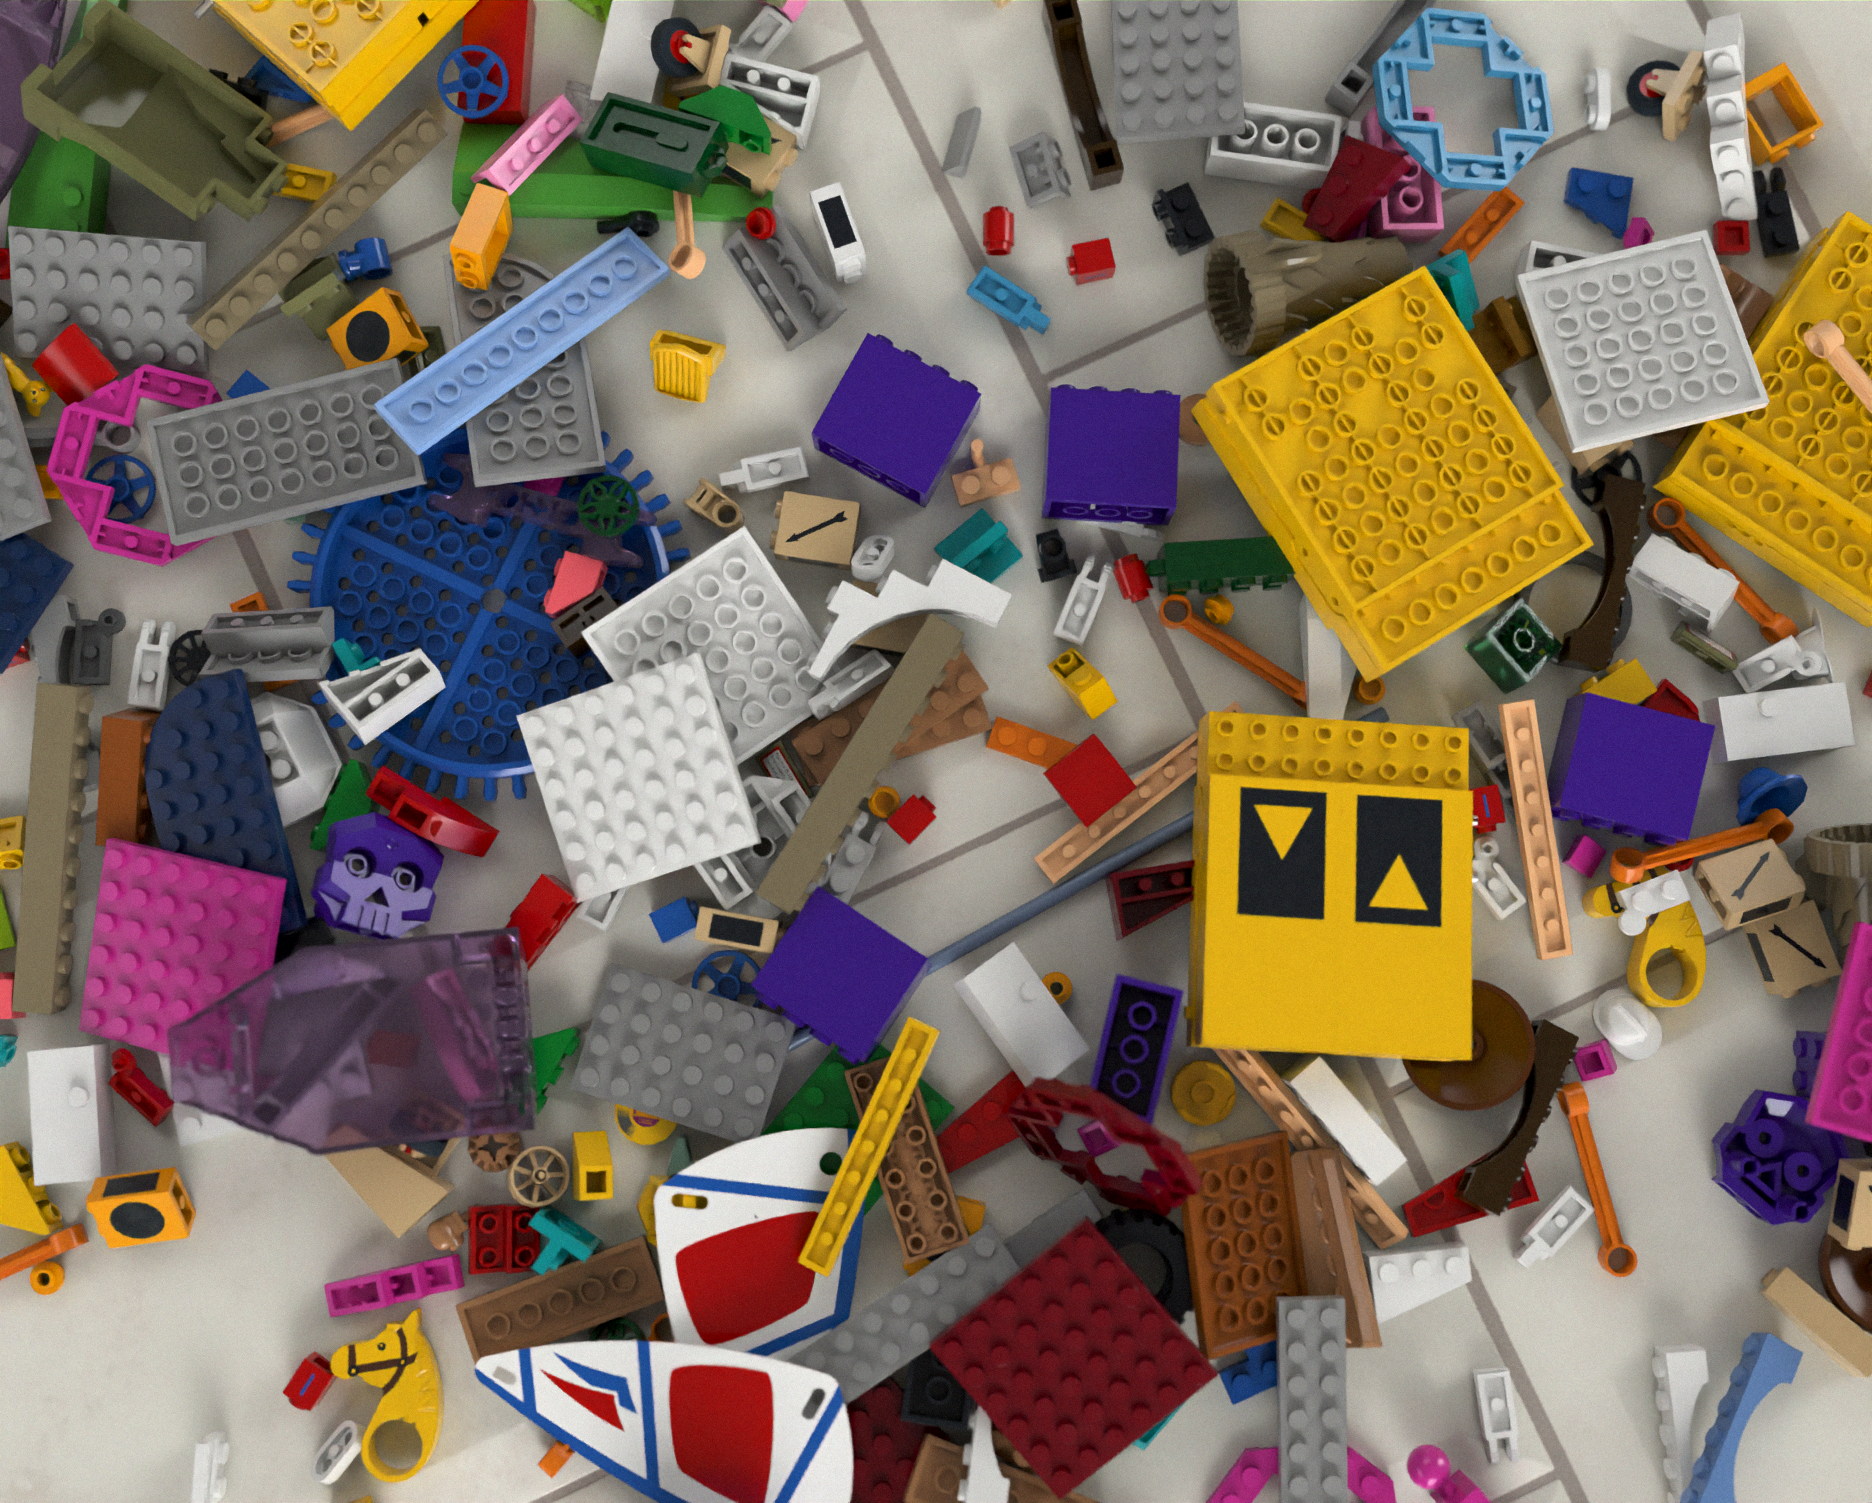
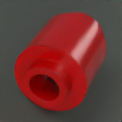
(998, 231)
(1132, 578)

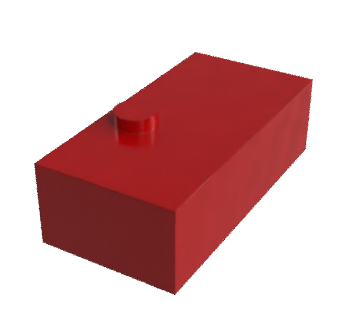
(508, 31)

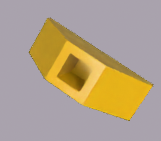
(20, 1201)

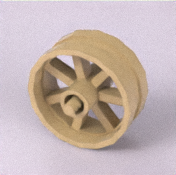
(538, 1176)

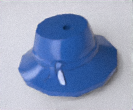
(1765, 790)

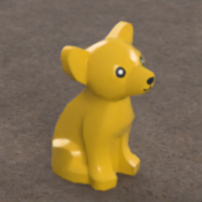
(34, 392)

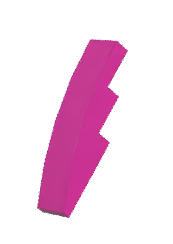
(394, 1285)

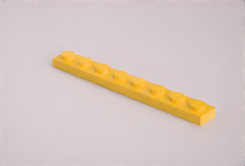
(869, 1146)

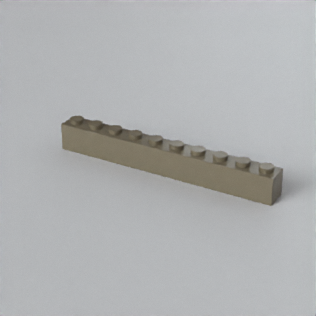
(316, 228)
(860, 764)
(52, 848)

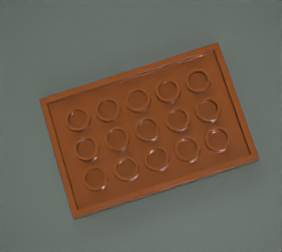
(1242, 1241)

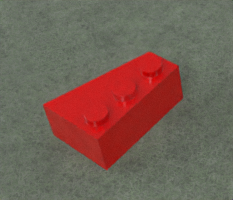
(543, 915)

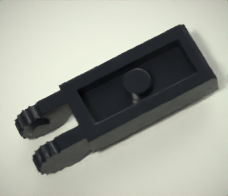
(1774, 215)

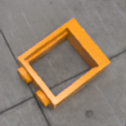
(1795, 105)
(481, 237)

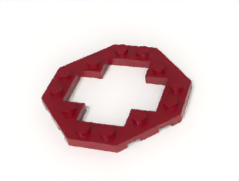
(1159, 1191)

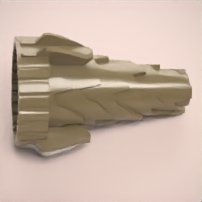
(1268, 290)
(1839, 876)

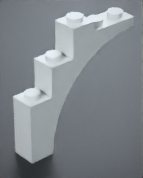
(1728, 117)
(858, 612)

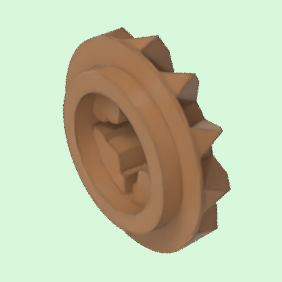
(485, 1159)

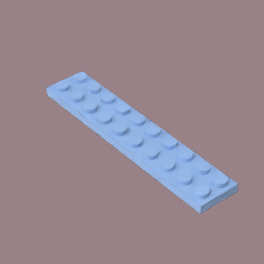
(521, 341)

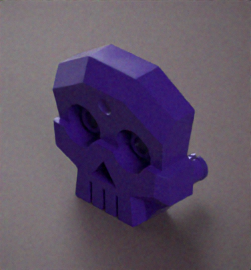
(384, 854)
(1789, 1142)

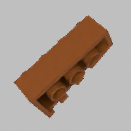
(122, 791)

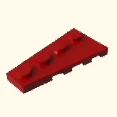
(981, 1126)
(1439, 1210)

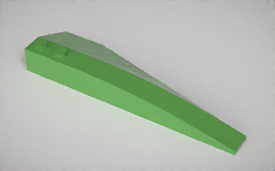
(62, 180)
(574, 190)

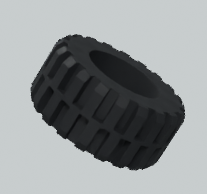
(1165, 1237)

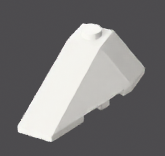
(1325, 665)

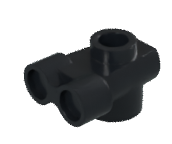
(1057, 563)

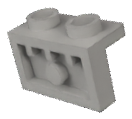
(1040, 169)

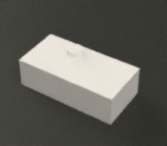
(626, 54)
(1277, 147)
(1779, 722)
(1021, 1016)
(71, 1114)
(1343, 1118)

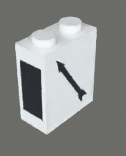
(838, 233)

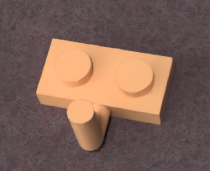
(984, 480)

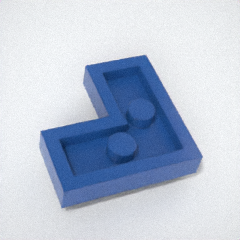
(1252, 1374)

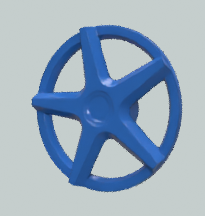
(473, 82)
(125, 488)
(728, 984)

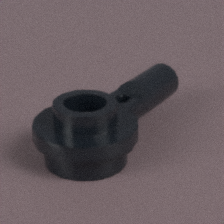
(640, 222)

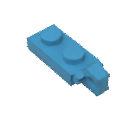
(1008, 300)

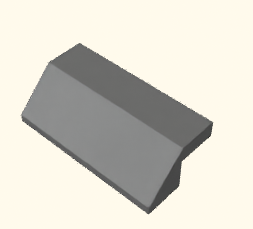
(785, 281)
(271, 644)

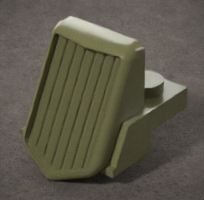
(319, 295)

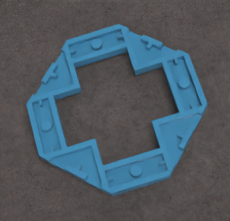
(1426, 139)

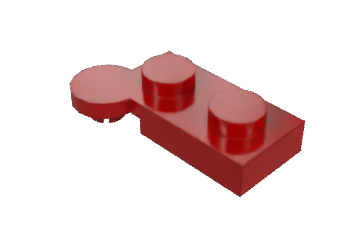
(137, 1089)

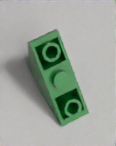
(737, 115)
(346, 802)
(549, 1054)

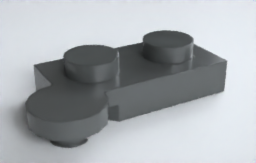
(94, 647)

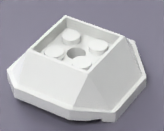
(301, 755)
(736, 876)

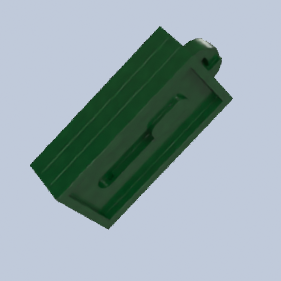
(655, 144)
(1220, 564)

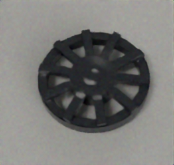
(195, 657)

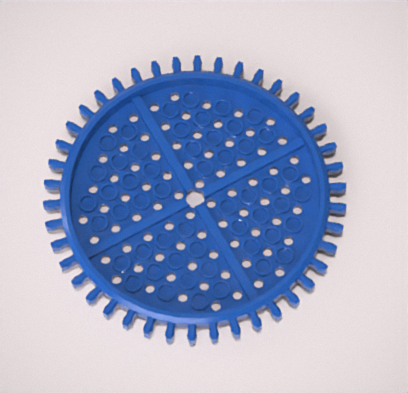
(335, 561)

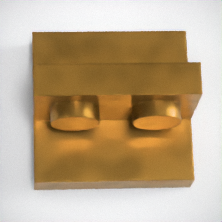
(1503, 334)

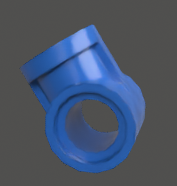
(367, 260)

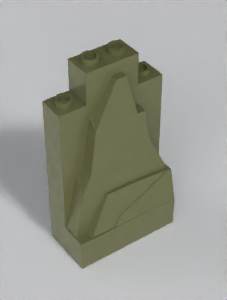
(157, 117)

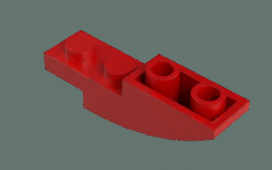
(432, 819)

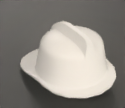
(1814, 640)
(1627, 1024)

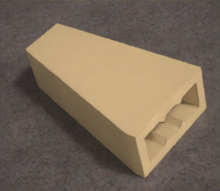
(391, 1186)
(1819, 1321)

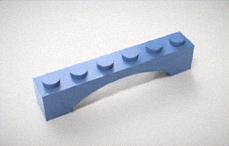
(1762, 1367)

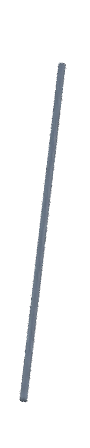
(1060, 893)

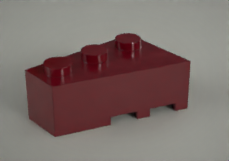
(1352, 187)
(1147, 894)

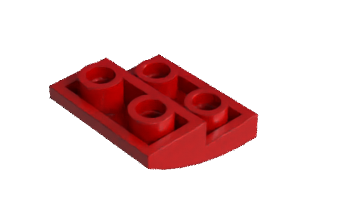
(74, 366)
(1089, 780)
(502, 1238)

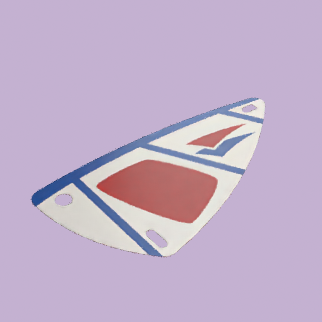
(738, 1276)
(686, 1419)

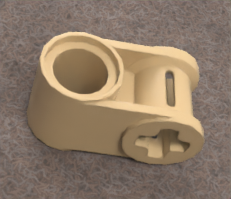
(710, 505)

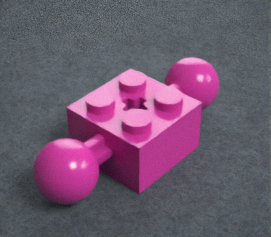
(1431, 1470)

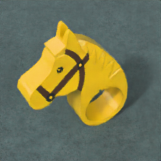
(1669, 929)
(411, 1383)

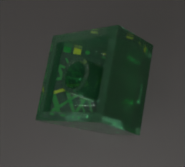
(1513, 646)

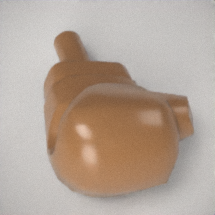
(448, 1231)

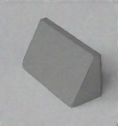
(962, 143)

